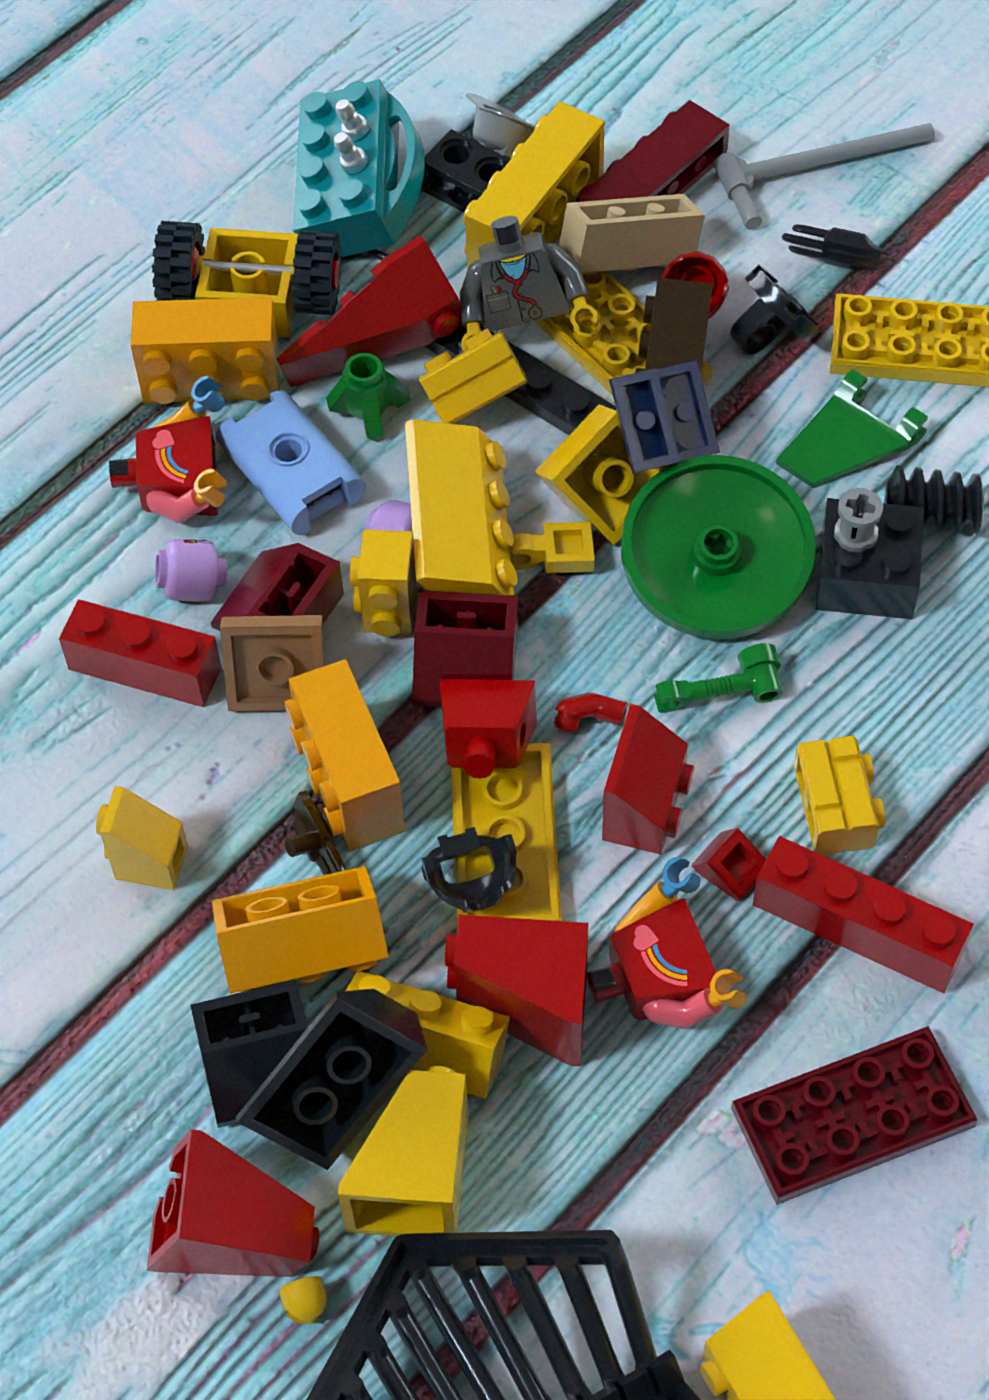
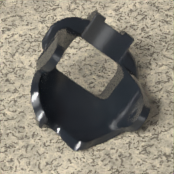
(478, 892)

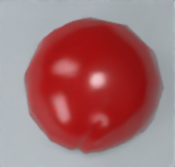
(701, 268)

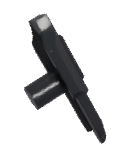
(839, 247)

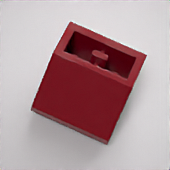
(286, 583)
(462, 639)

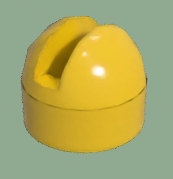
(304, 1299)

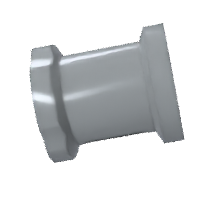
(865, 523)

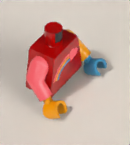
(177, 460)
(663, 960)

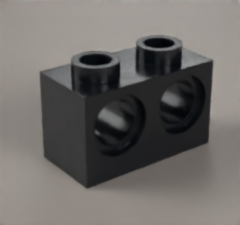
(460, 169)

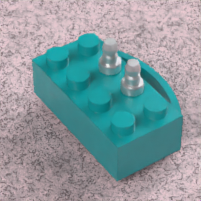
(352, 167)

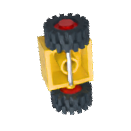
(291, 268)

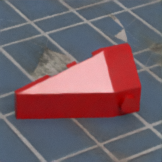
(394, 313)

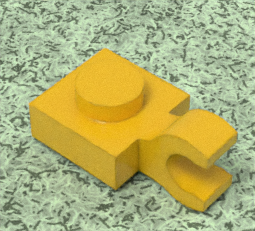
(562, 546)

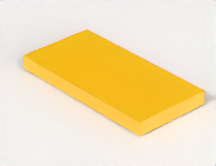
(519, 805)

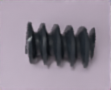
(938, 498)

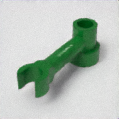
(759, 674)

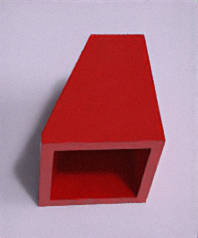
(525, 972)

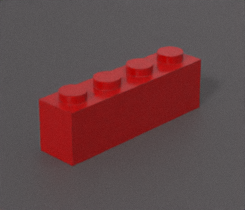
(861, 914)

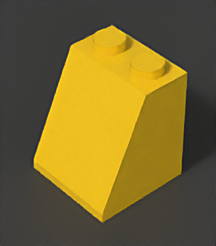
(411, 1161)

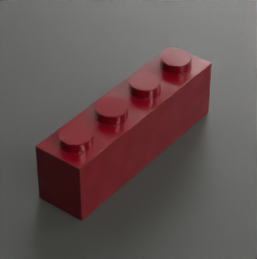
(666, 159)

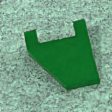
(847, 437)

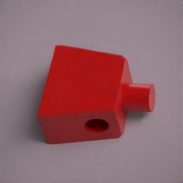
(487, 723)

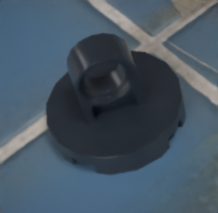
(770, 315)

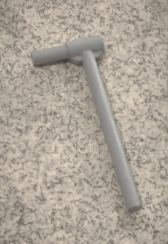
(739, 176)

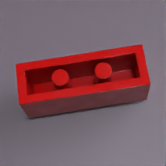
(140, 653)

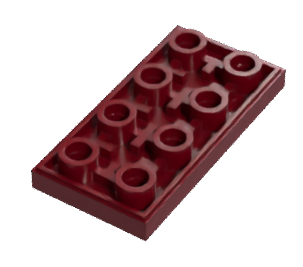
(853, 1114)

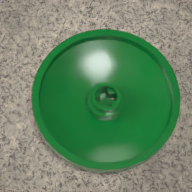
(718, 547)

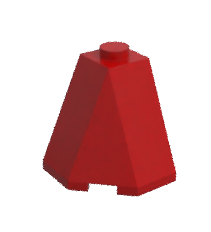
(228, 1217)

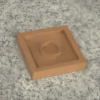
(264, 654)

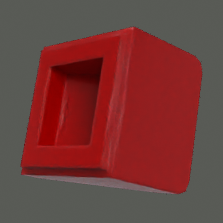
(730, 863)

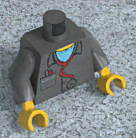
(521, 282)

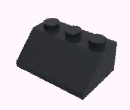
(336, 1075)

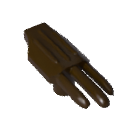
(313, 836)

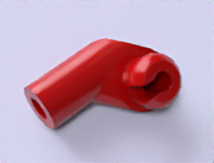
(588, 705)

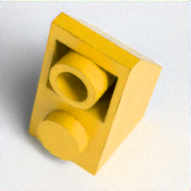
(141, 840)

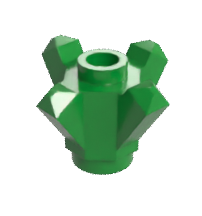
(367, 392)

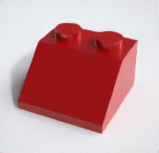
(645, 784)

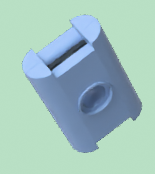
(290, 462)

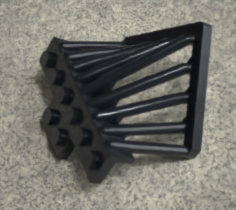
(412, 1257)

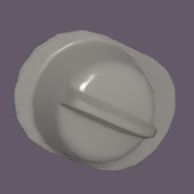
(498, 127)

